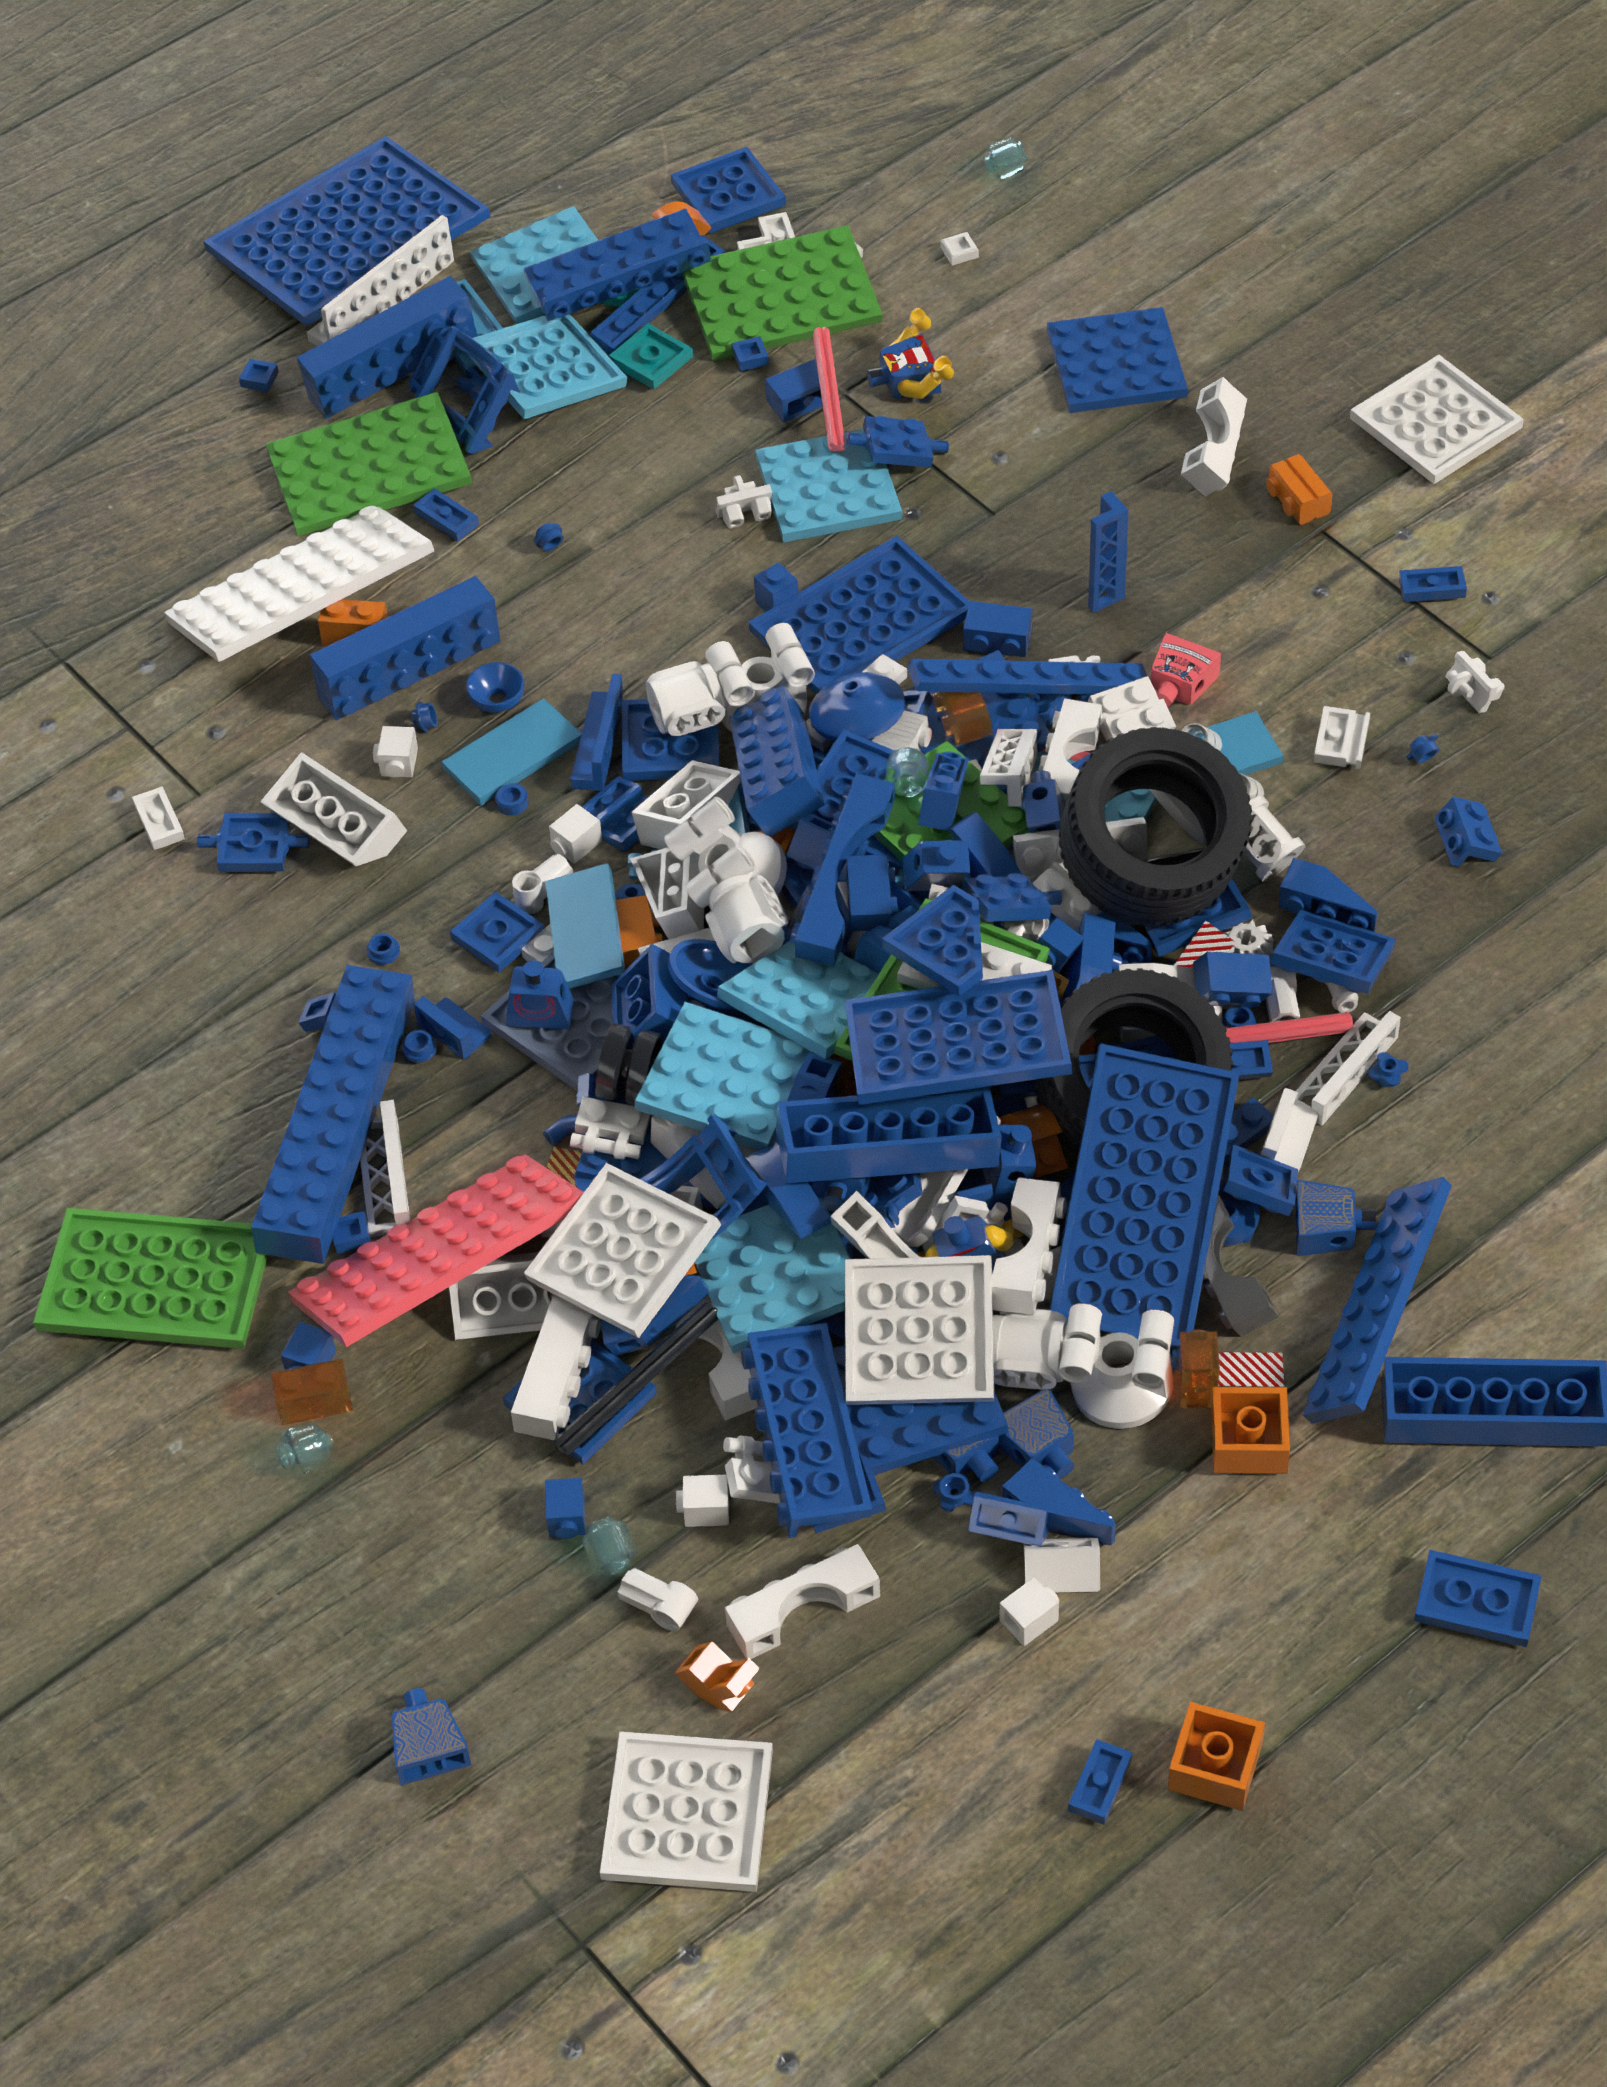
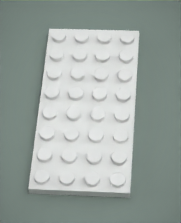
(297, 582)

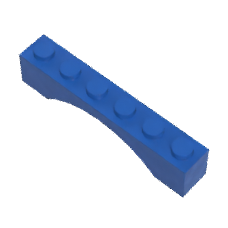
(863, 815)

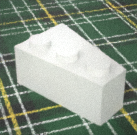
(664, 883)

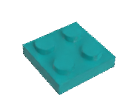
(651, 356)

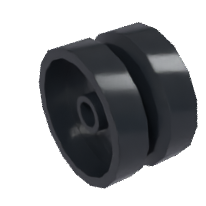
(625, 1063)

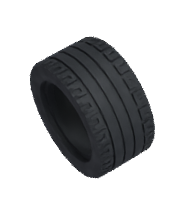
(1166, 763)
(1130, 1000)

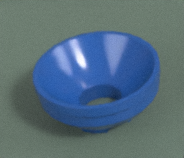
(494, 679)

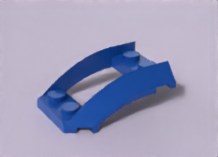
(491, 399)
(725, 1162)

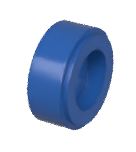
(511, 799)

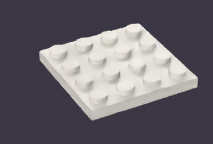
(1436, 419)
(622, 1250)
(919, 1330)
(687, 1811)

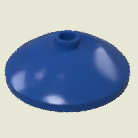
(857, 703)
(699, 970)

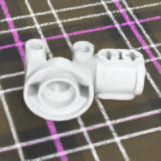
(705, 694)
(1263, 820)
(737, 881)
(1048, 1349)

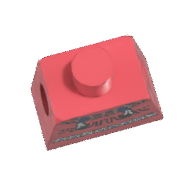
(1183, 670)

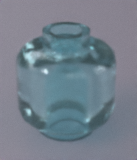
(1005, 157)
(908, 771)
(304, 1448)
(609, 1545)

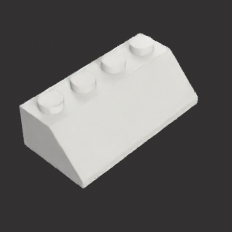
(334, 812)
(499, 1300)

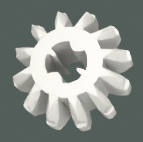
(1250, 939)

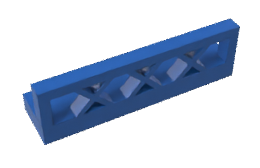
(1108, 553)
(598, 737)

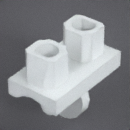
(743, 498)
(1469, 679)

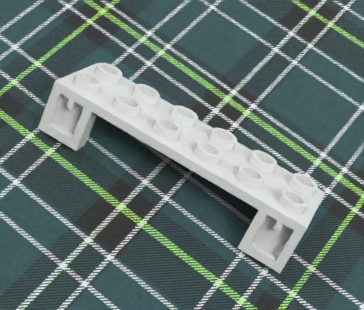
(387, 282)

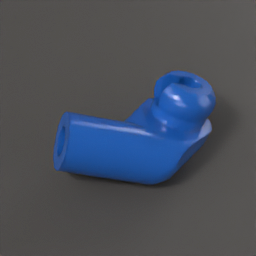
(560, 1129)

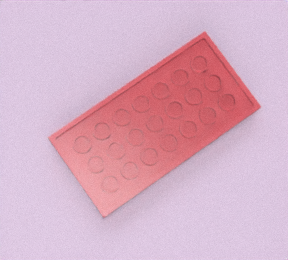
(435, 1249)

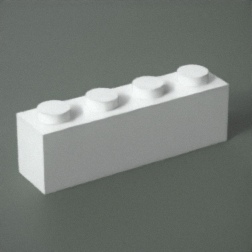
(554, 1370)

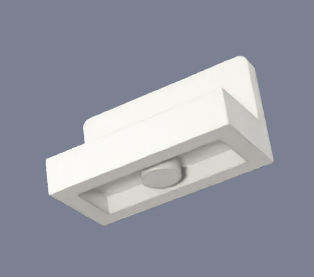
(1289, 1131)
(1065, 1564)

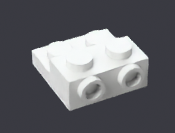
(1131, 708)

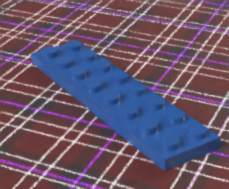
(1377, 1301)

